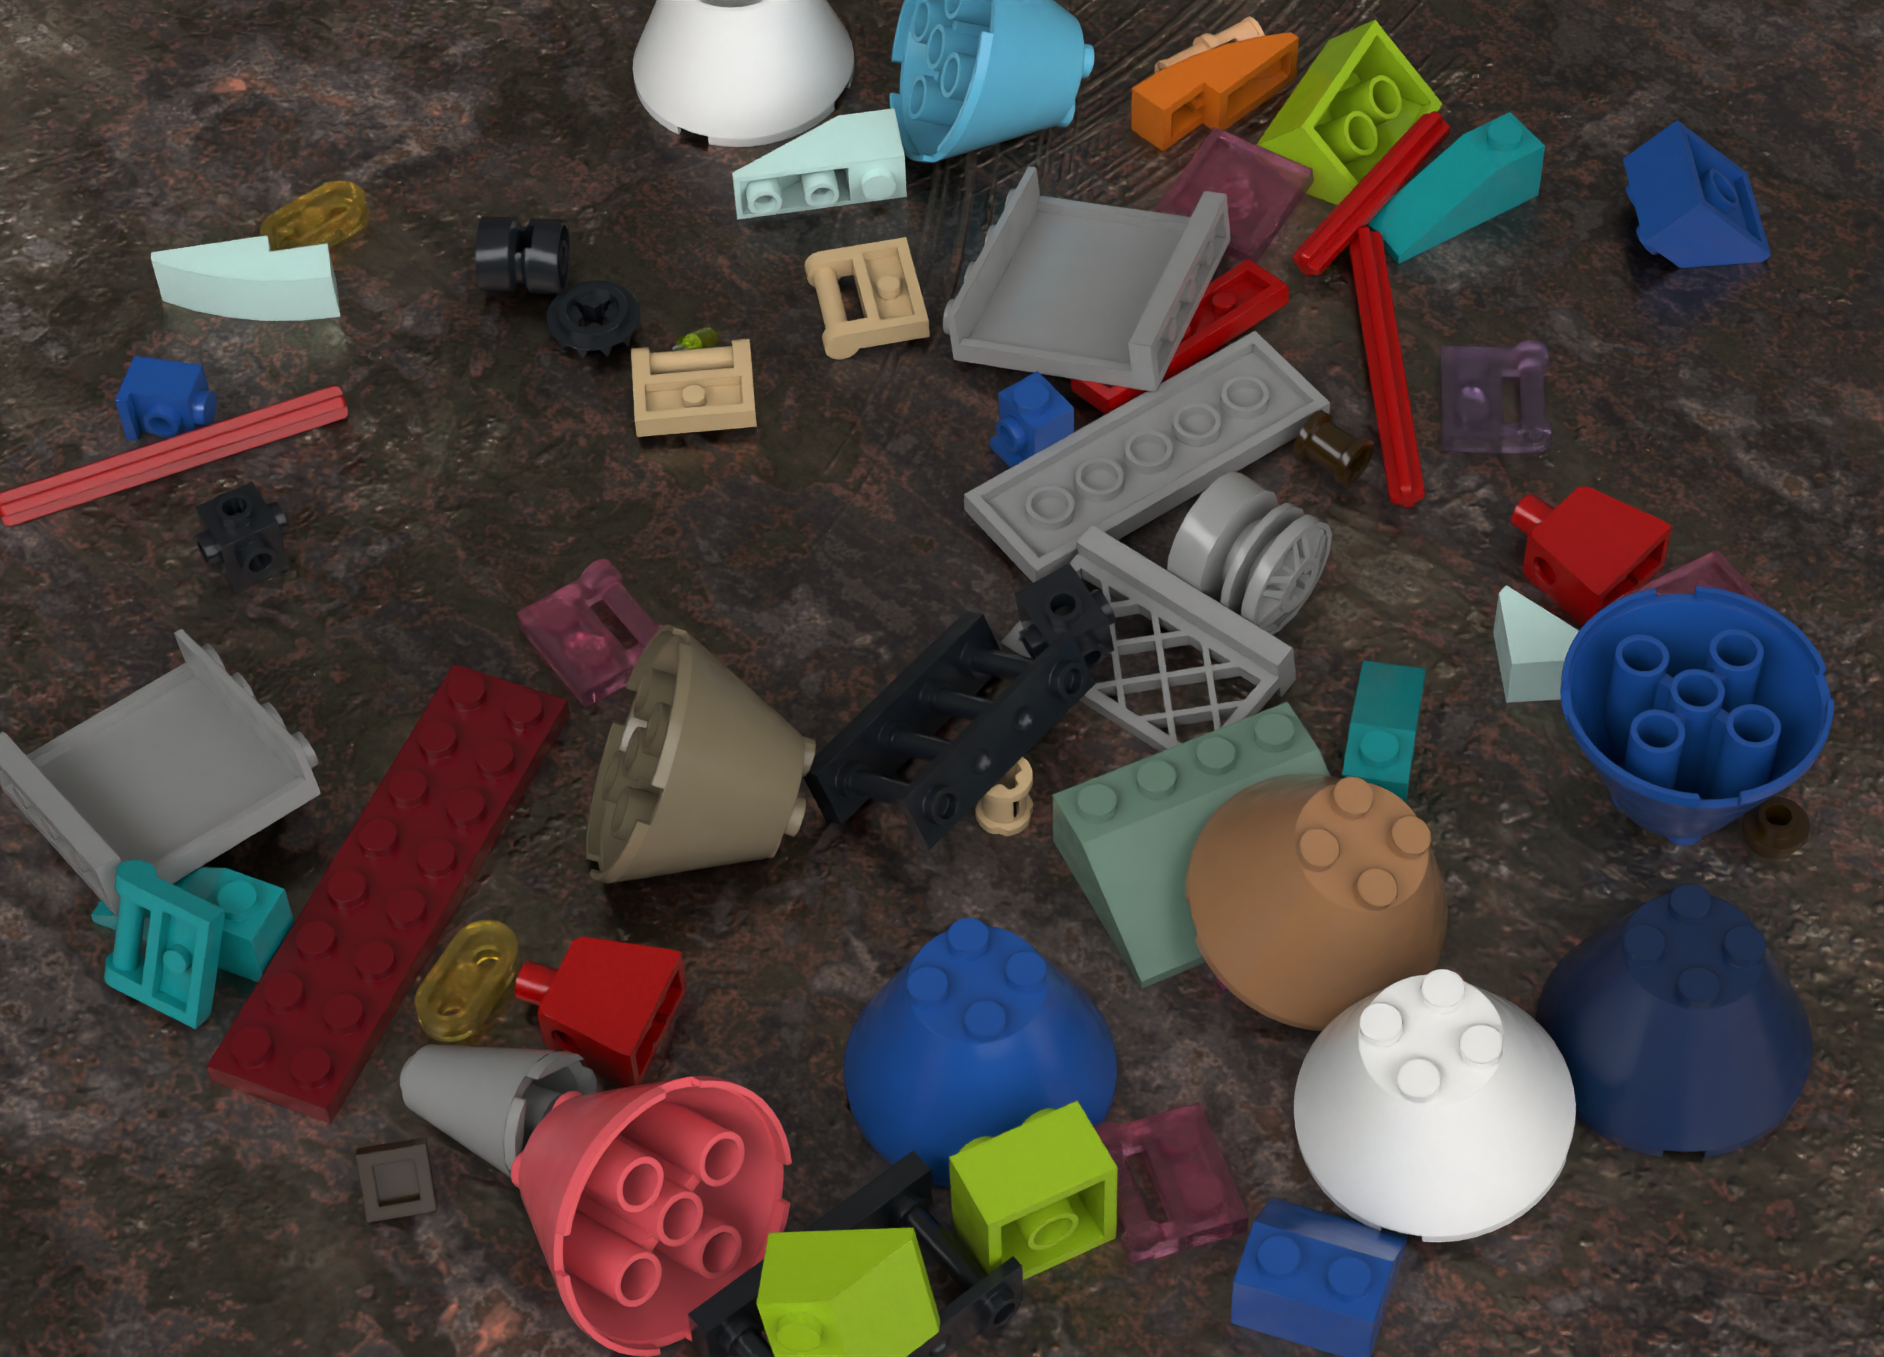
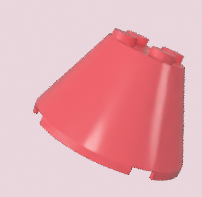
(652, 1202)

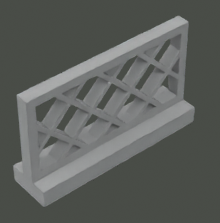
(1191, 620)

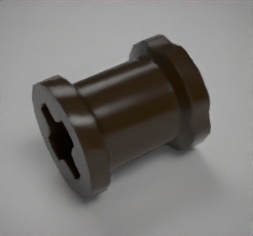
(1333, 448)

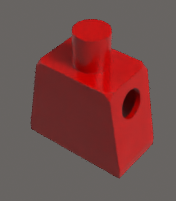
(1589, 549)
(606, 1004)

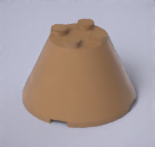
(1315, 895)

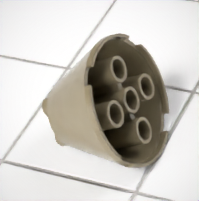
(695, 770)

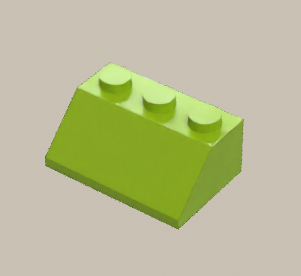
(1349, 110)

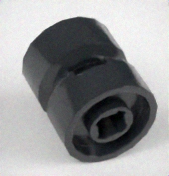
(522, 255)

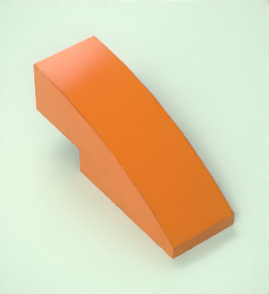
(1212, 88)

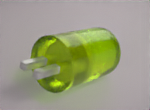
(698, 339)

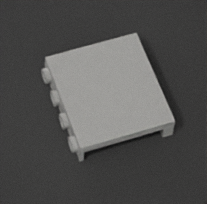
(1086, 287)
(163, 775)

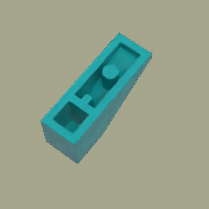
(1463, 187)
(1385, 726)
(254, 917)

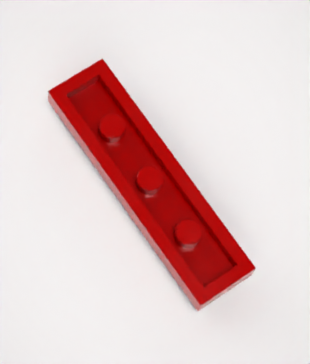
(1225, 311)

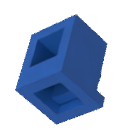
(164, 398)
(1030, 419)

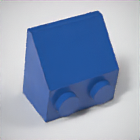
(1693, 202)
(1316, 1279)

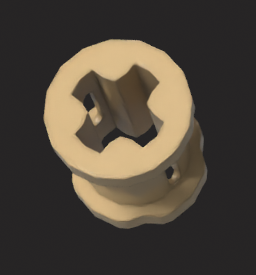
(996, 807)

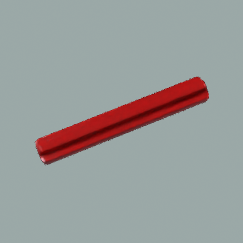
(1371, 194)

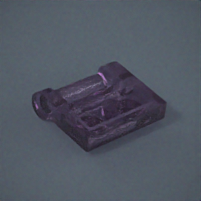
(1474, 398)

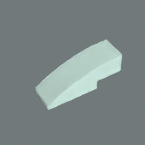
(249, 280)

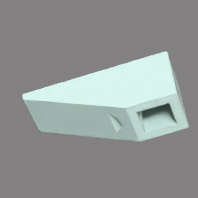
(830, 166)

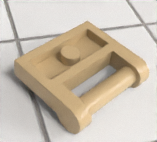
(886, 291)
(693, 389)

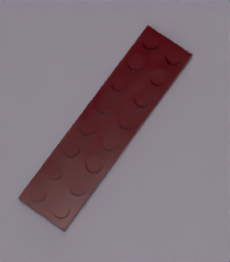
(388, 894)

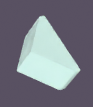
(1530, 648)

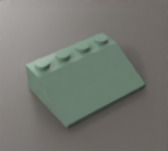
(1137, 825)

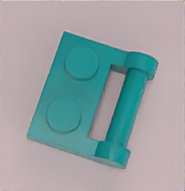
(180, 947)

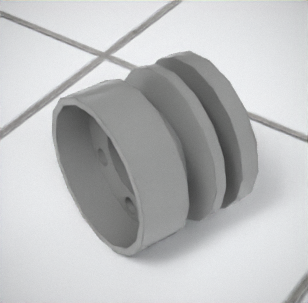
(1250, 551)

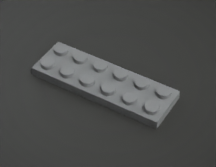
(1145, 455)

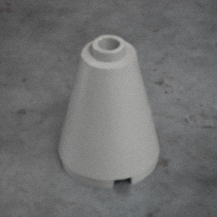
(490, 1094)

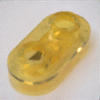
(318, 217)
(463, 984)

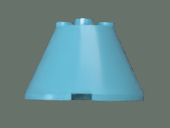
(984, 73)

